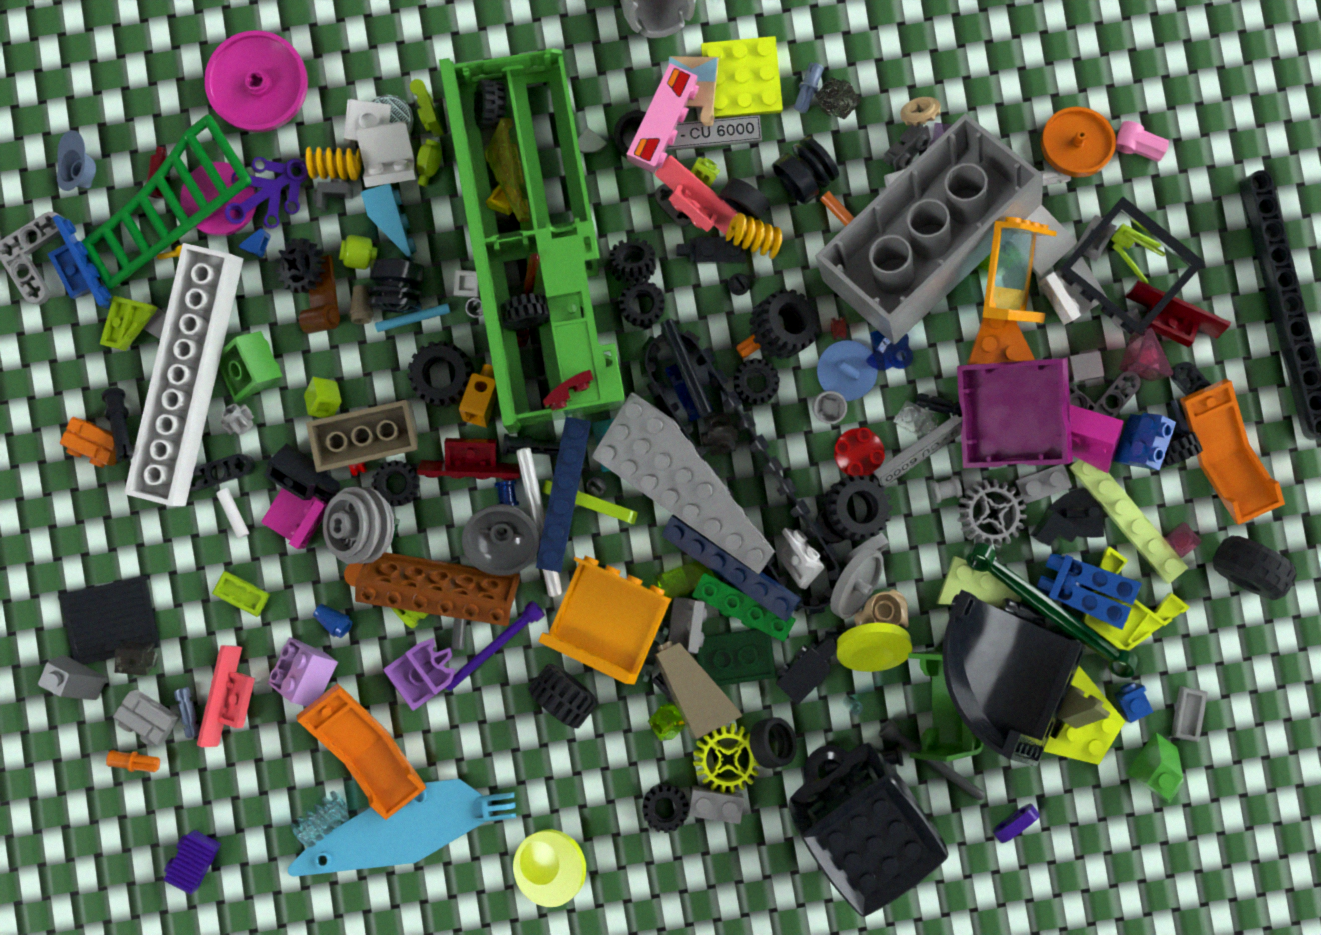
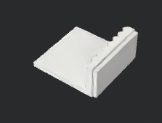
(364, 114)

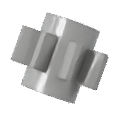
(237, 419)

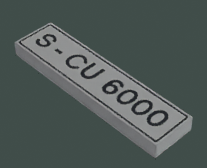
(722, 133)
(919, 451)

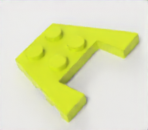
(1141, 620)
(1092, 740)

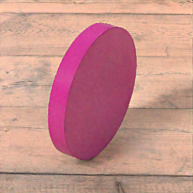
(216, 223)

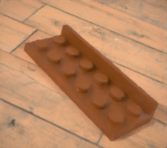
(437, 588)

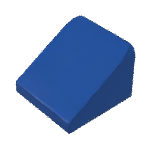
(256, 243)

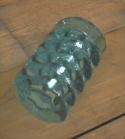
(322, 821)

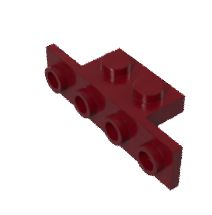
(1179, 318)
(469, 459)

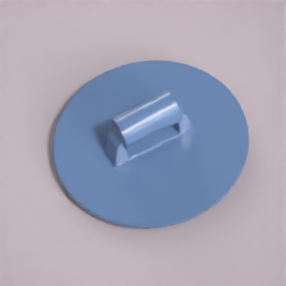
(845, 370)

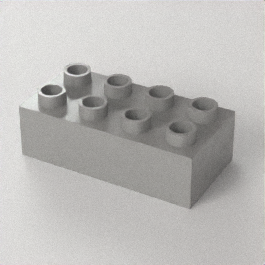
(929, 228)

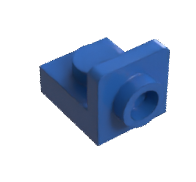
(1133, 701)

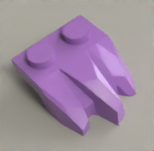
(420, 673)

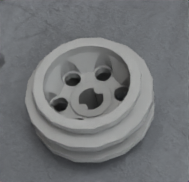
(358, 525)

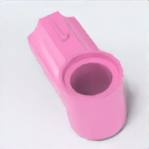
(1134, 139)

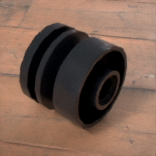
(808, 167)
(396, 282)

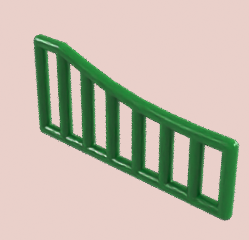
(158, 180)

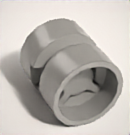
(829, 407)

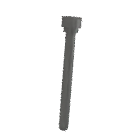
(891, 732)

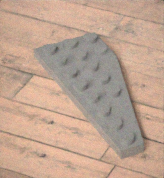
(662, 463)

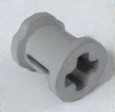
(946, 489)

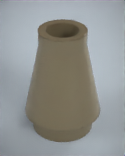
(359, 310)

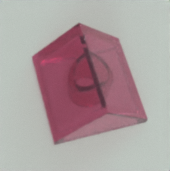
(1145, 357)

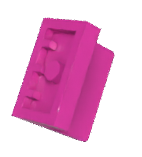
(295, 517)

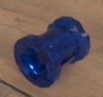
(506, 492)

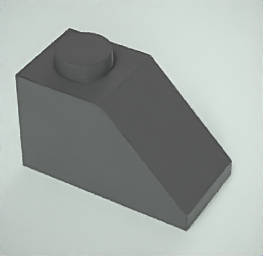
(71, 679)

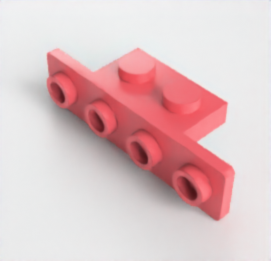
(695, 197)
(227, 697)

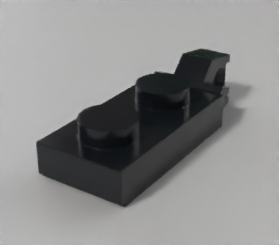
(712, 251)

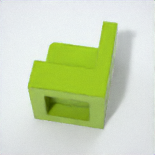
(322, 397)

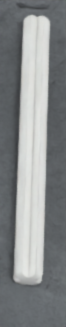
(536, 511)

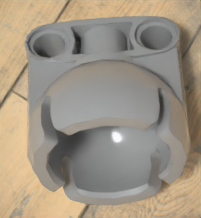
(657, 17)

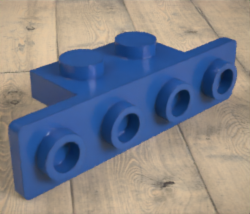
(74, 268)

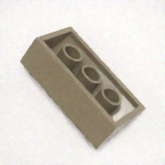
(363, 435)

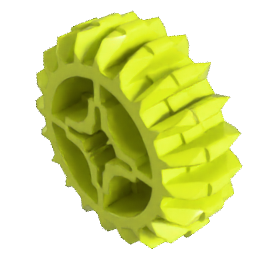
(711, 774)

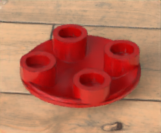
(859, 452)

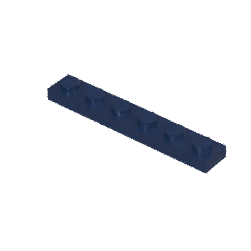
(563, 494)
(757, 586)

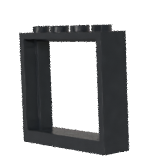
(1156, 232)

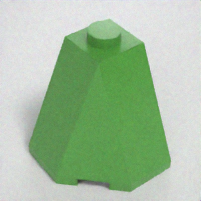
(1158, 768)

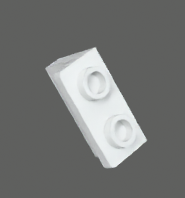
(799, 558)

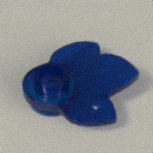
(886, 352)

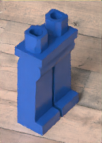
(1069, 591)

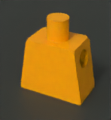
(477, 405)

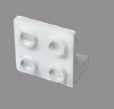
(386, 154)
(1066, 298)

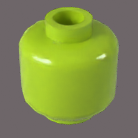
(357, 252)

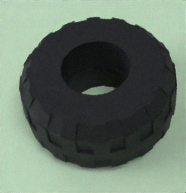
(1254, 567)

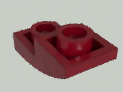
(560, 395)

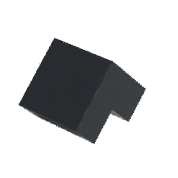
(1053, 525)

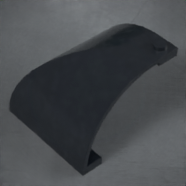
(1006, 676)

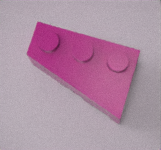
(1095, 437)

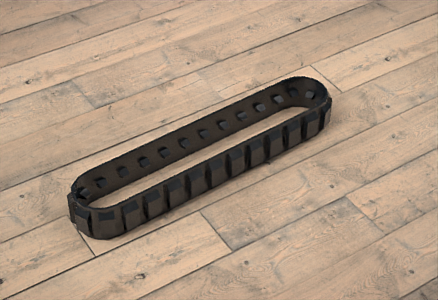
(759, 444)

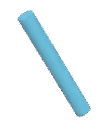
(412, 317)

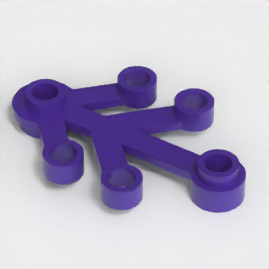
(270, 189)

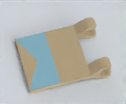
(706, 70)

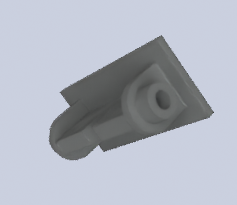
(915, 140)

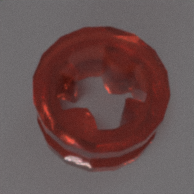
(838, 328)

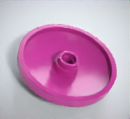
(256, 81)

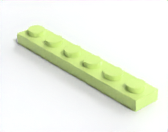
(1130, 520)

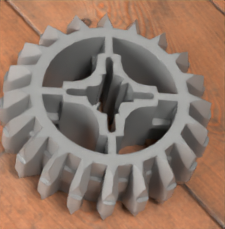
(1010, 503)

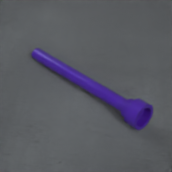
(530, 614)

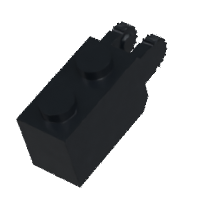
(298, 475)
(807, 669)

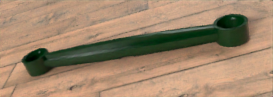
(1052, 610)

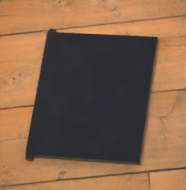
(107, 616)

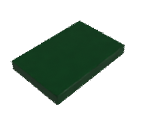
(737, 657)

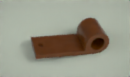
(323, 309)

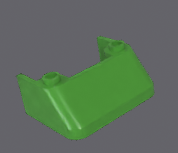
(949, 735)

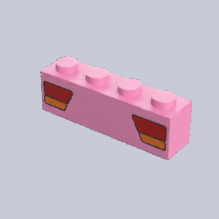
(662, 117)

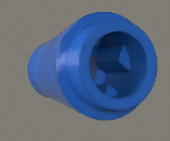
(333, 621)

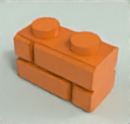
(89, 440)

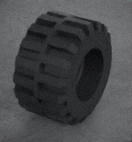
(796, 312)
(420, 368)
(876, 505)
(562, 696)

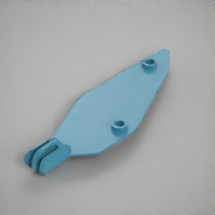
(413, 832)

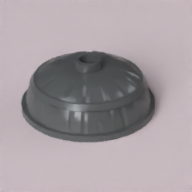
(500, 551)

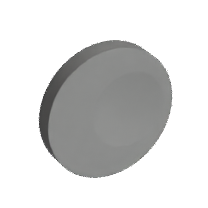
(856, 583)

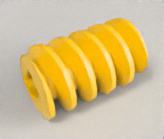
(333, 165)
(754, 233)

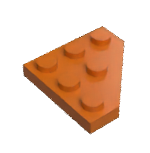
(999, 342)

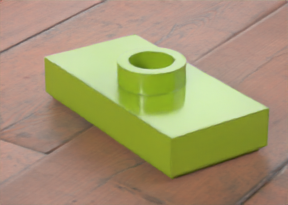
(241, 593)

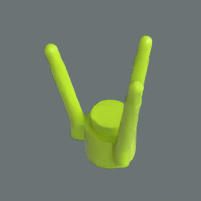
(1125, 237)

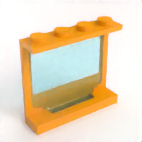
(1011, 270)

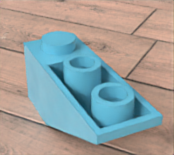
(384, 210)

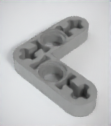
(21, 256)

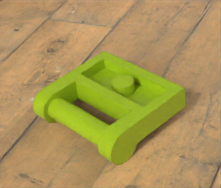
(427, 112)

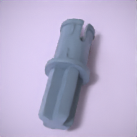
(808, 87)

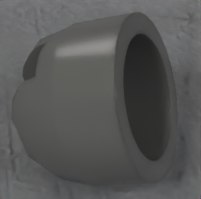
(471, 304)
(592, 491)

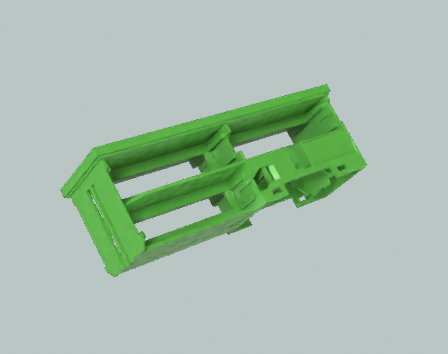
(567, 339)

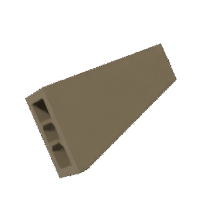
(693, 691)

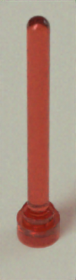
(532, 269)

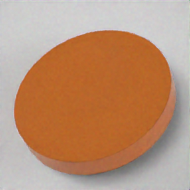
(1078, 141)

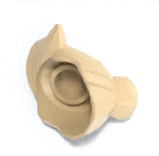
(884, 608)

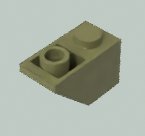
(1081, 711)

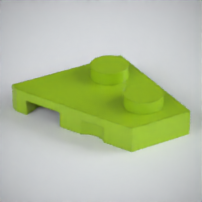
(125, 322)

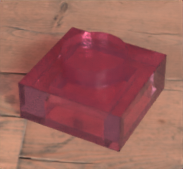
(1182, 539)

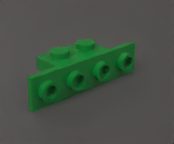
(741, 606)

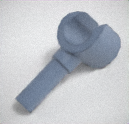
(1181, 425)

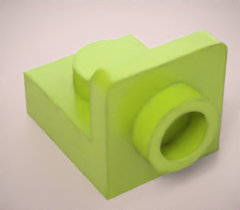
(705, 171)

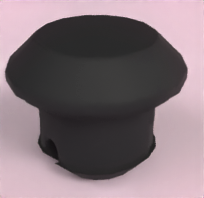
(738, 284)

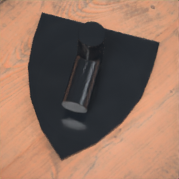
(1082, 511)

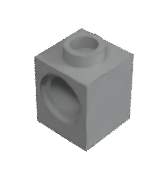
(1085, 367)

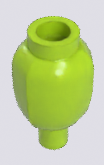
(428, 161)

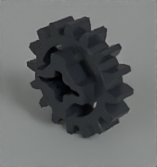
(300, 265)

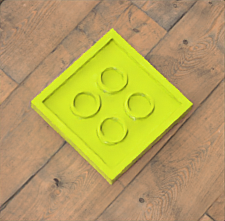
(746, 77)

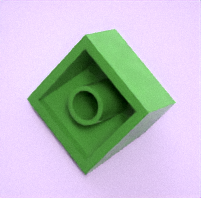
(248, 365)

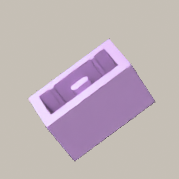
(301, 672)

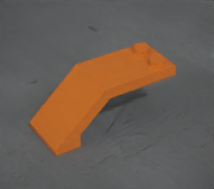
(1227, 455)
(364, 749)

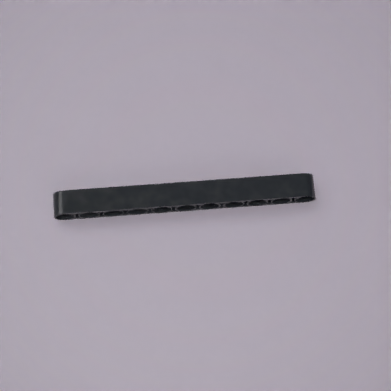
(1289, 292)

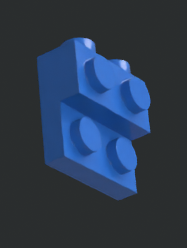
(1145, 441)

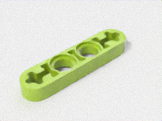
(599, 505)

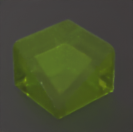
(666, 722)

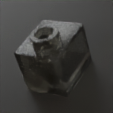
(135, 658)

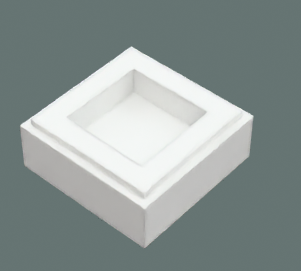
(466, 284)

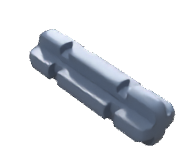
(187, 712)

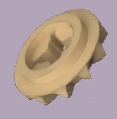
(929, 109)

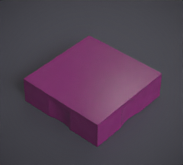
(1015, 413)

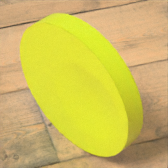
(873, 647)
(549, 868)

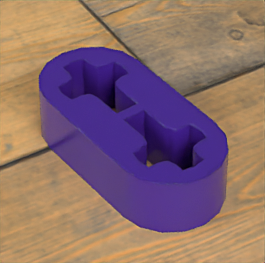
(1016, 823)

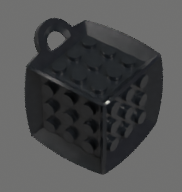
(865, 827)

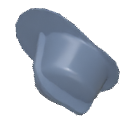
(74, 164)

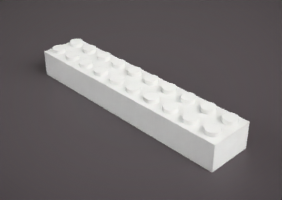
(183, 375)

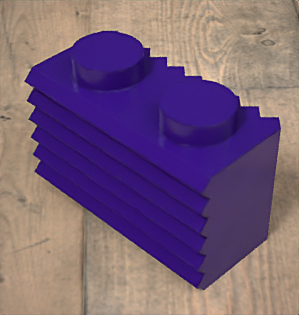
(191, 861)

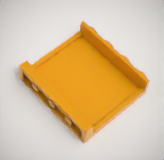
(607, 620)

